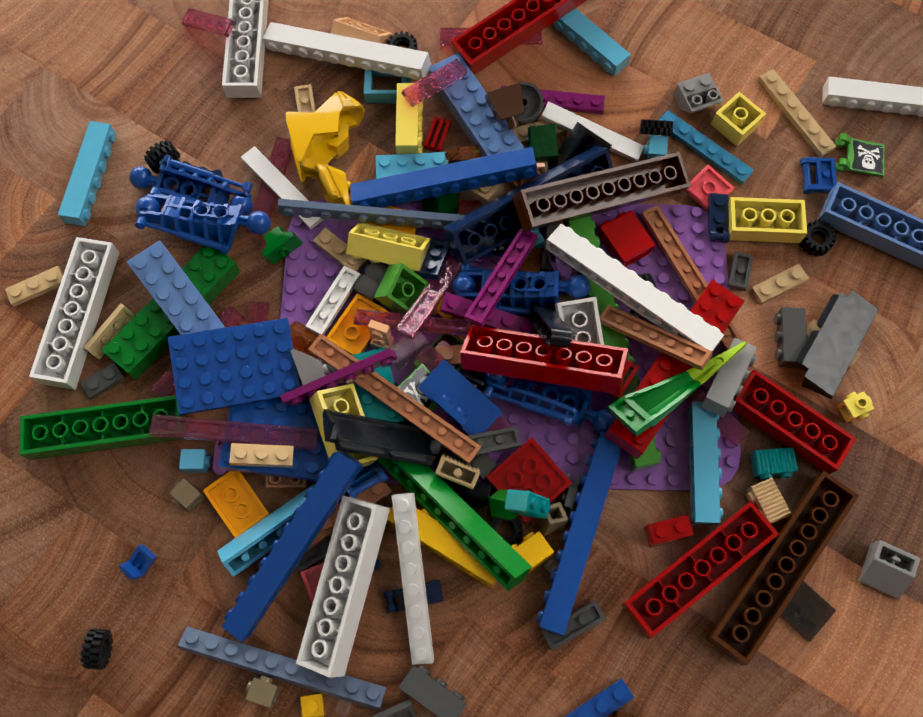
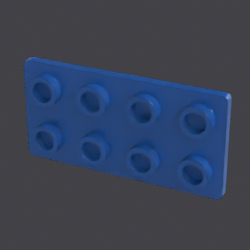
(459, 399)

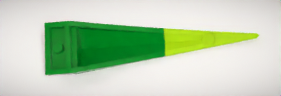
(650, 405)

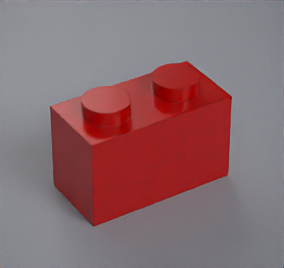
(668, 531)

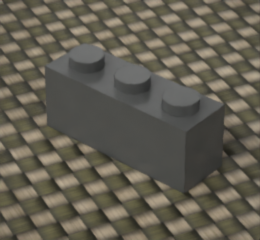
(790, 335)
(432, 693)

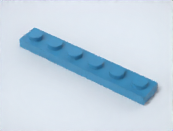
(708, 149)

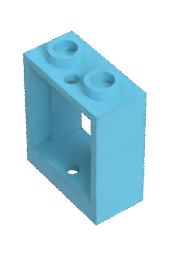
(379, 96)

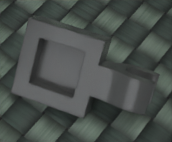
(569, 496)

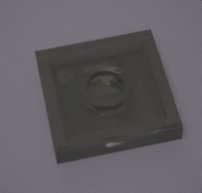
(807, 612)

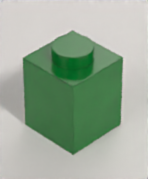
(497, 506)

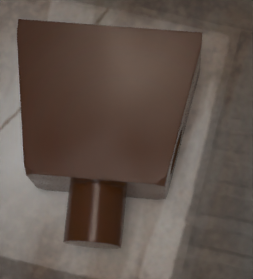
(506, 104)

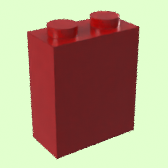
(626, 238)

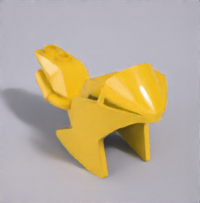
(325, 136)

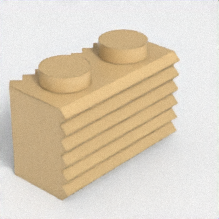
(457, 471)
(768, 500)

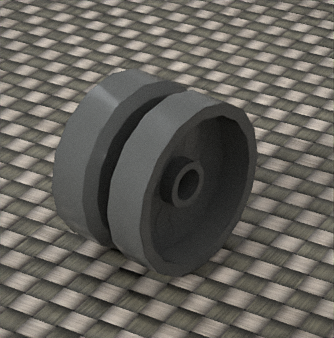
(534, 106)

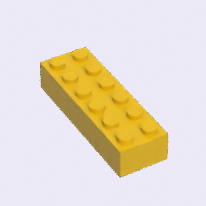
(443, 544)

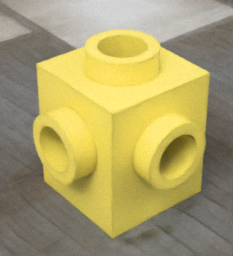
(856, 406)

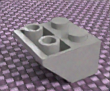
(697, 94)
(888, 569)

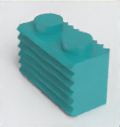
(773, 463)
(527, 504)

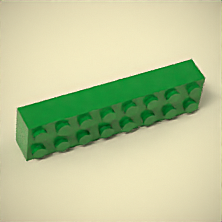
(149, 329)
(93, 428)

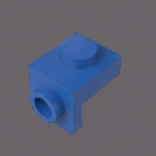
(138, 563)

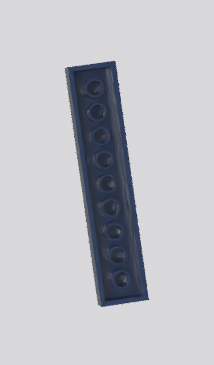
(498, 220)

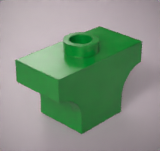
(280, 244)

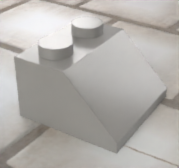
(310, 367)

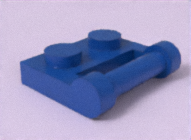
(824, 174)
(367, 478)

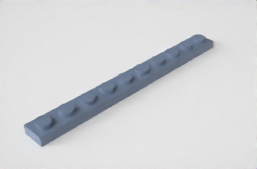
(365, 214)
(280, 668)

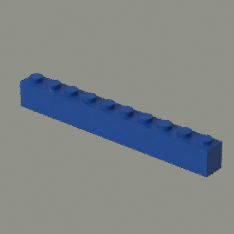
(445, 179)
(579, 537)
(292, 545)

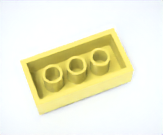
(408, 124)
(767, 220)
(387, 246)
(343, 400)

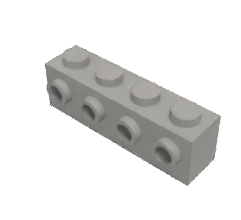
(728, 380)

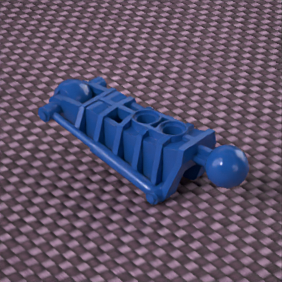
(142, 178)
(197, 221)
(521, 300)
(523, 395)

